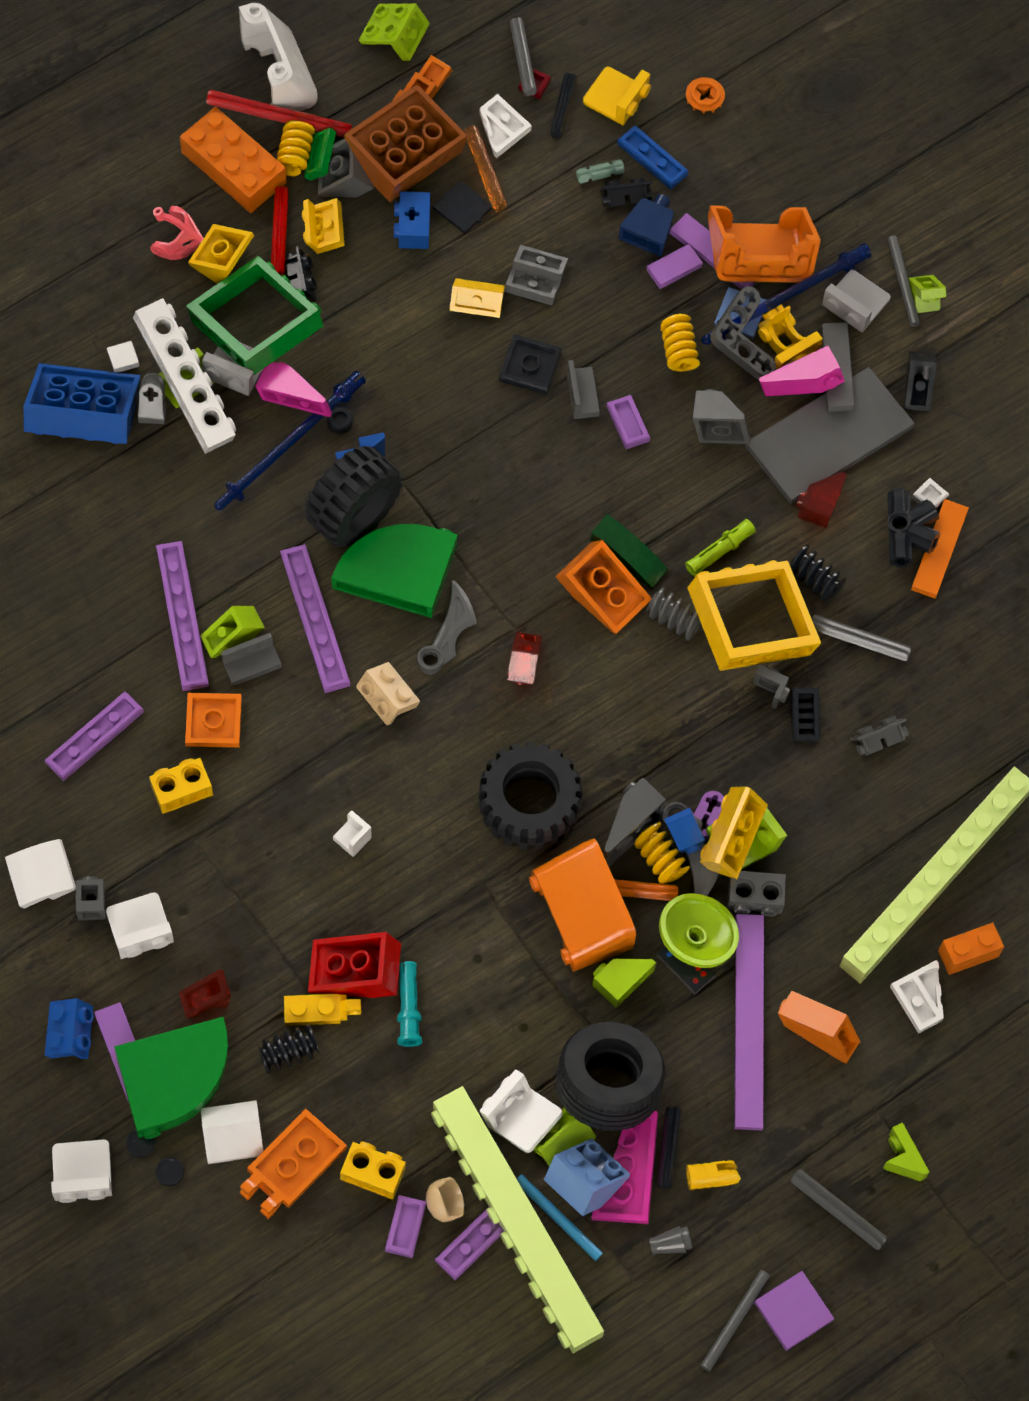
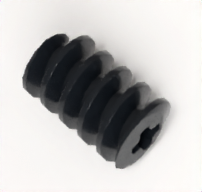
(815, 574)
(288, 1048)

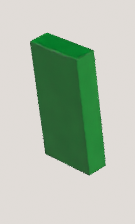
(320, 154)

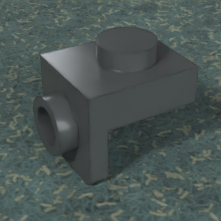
(773, 681)

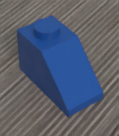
(686, 831)

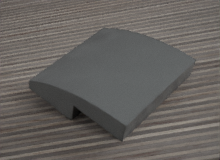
(536, 275)

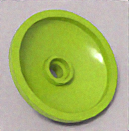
(704, 921)

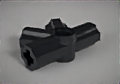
(915, 523)

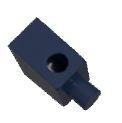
(648, 225)

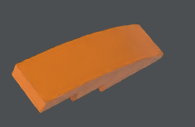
(429, 78)

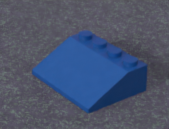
(81, 403)

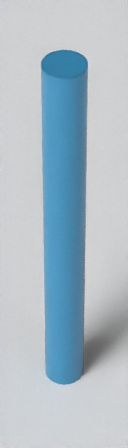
(559, 1218)

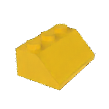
(733, 832)

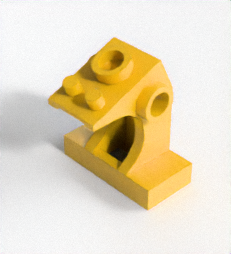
(782, 322)

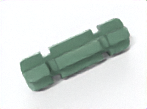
(600, 171)

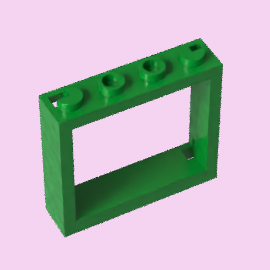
(275, 345)

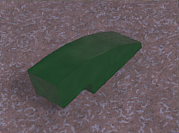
(630, 551)

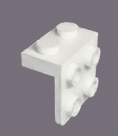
(139, 925)
(520, 1113)
(81, 1171)

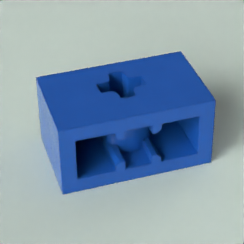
(413, 220)

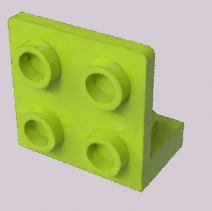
(396, 25)
(766, 841)

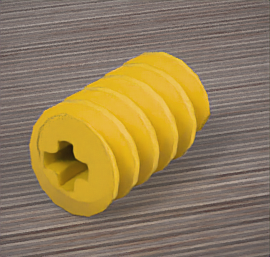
(295, 146)
(679, 343)
(659, 855)

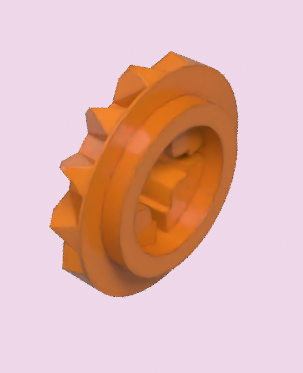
(703, 86)

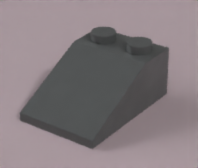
(638, 810)

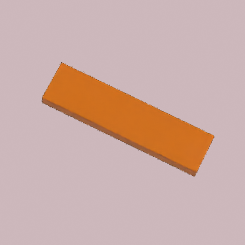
(935, 564)

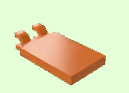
(292, 1162)

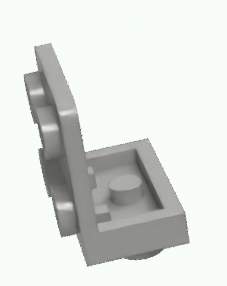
(855, 300)
(228, 373)

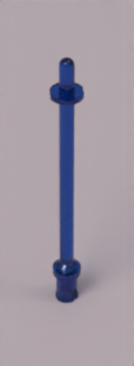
(845, 262)
(341, 393)

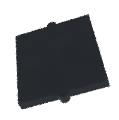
(462, 207)

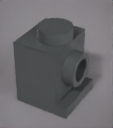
(86, 888)

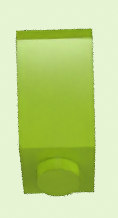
(231, 629)
(621, 978)

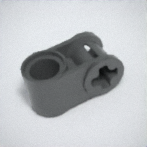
(152, 402)

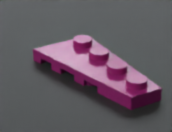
(636, 1155)

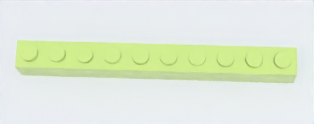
(936, 876)
(518, 1219)

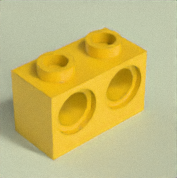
(184, 791)
(369, 1177)

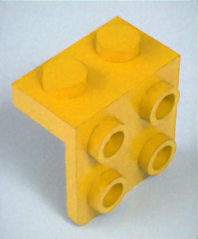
(617, 94)

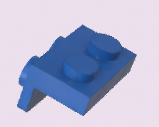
(69, 1029)

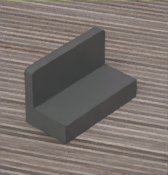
(582, 391)
(250, 659)

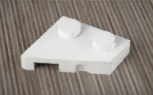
(502, 125)
(921, 996)

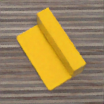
(477, 298)

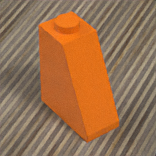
(819, 1025)

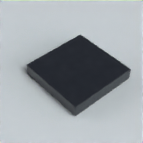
(530, 364)

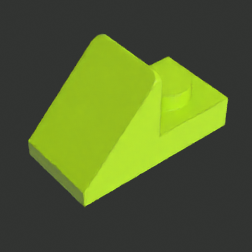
(927, 293)
(909, 1161)

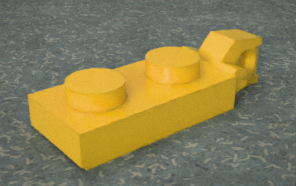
(319, 1009)

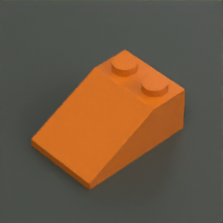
(604, 586)

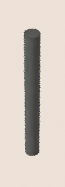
(903, 281)
(735, 1320)

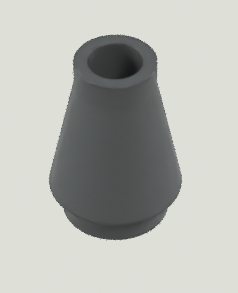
(672, 1241)

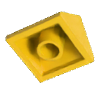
(220, 251)

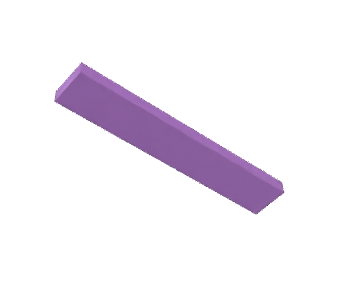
(182, 616)
(315, 618)

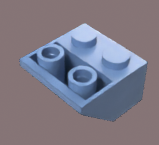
(586, 1176)

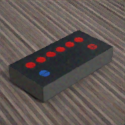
(692, 977)

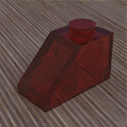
(821, 499)
(524, 658)

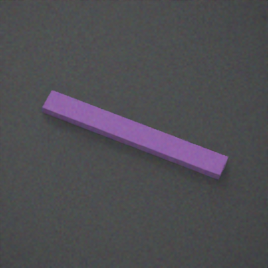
(749, 1023)

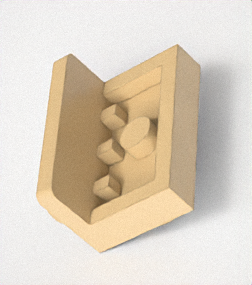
(387, 692)

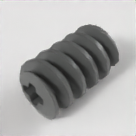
(674, 614)

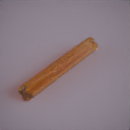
(485, 168)

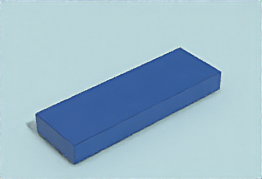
(652, 157)

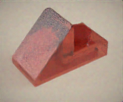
(205, 994)

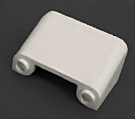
(289, 76)

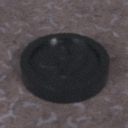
(140, 1146)
(169, 1171)

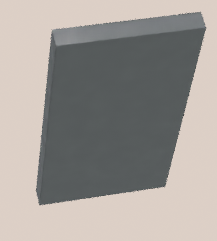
(825, 443)

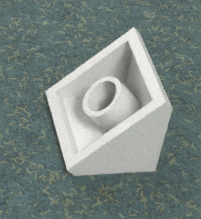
(232, 1132)

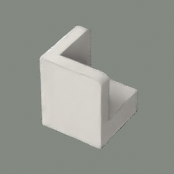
(353, 834)

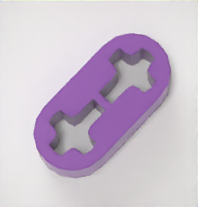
(701, 811)

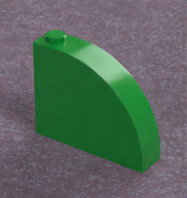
(398, 567)
(172, 1074)

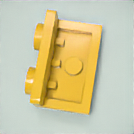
(323, 225)

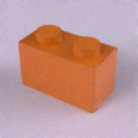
(971, 948)

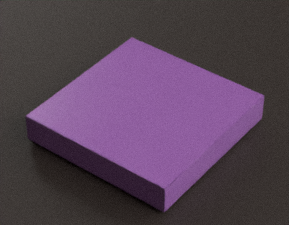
(794, 1310)

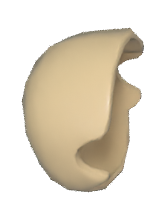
(445, 1200)

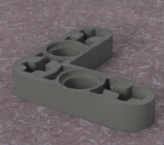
(735, 338)

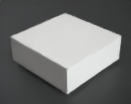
(123, 357)
(930, 491)

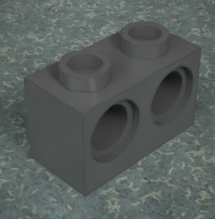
(756, 884)

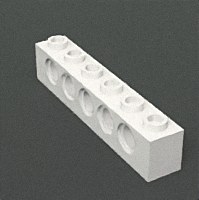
(163, 314)

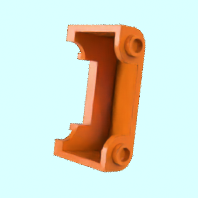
(763, 250)
(585, 905)

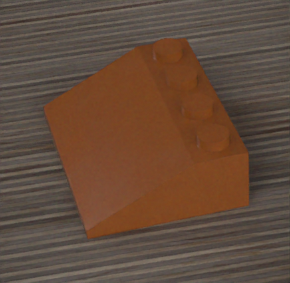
(405, 142)

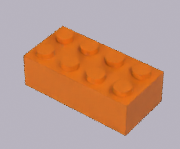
(233, 159)

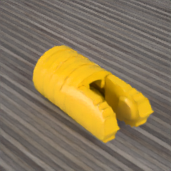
(712, 1174)

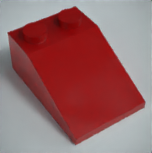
(355, 965)

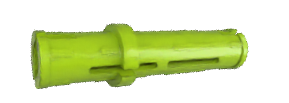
(729, 541)

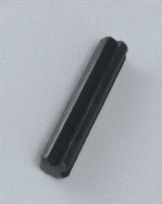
(563, 105)
(668, 1147)

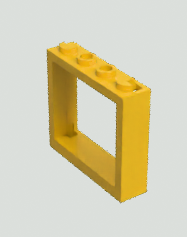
(716, 633)

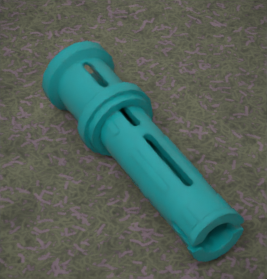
(409, 1016)

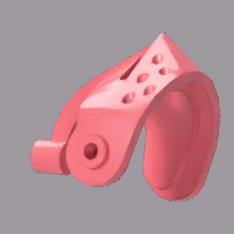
(175, 250)

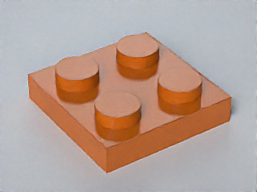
(213, 720)

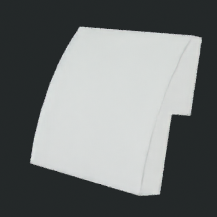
(40, 873)

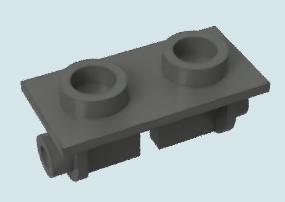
(870, 738)

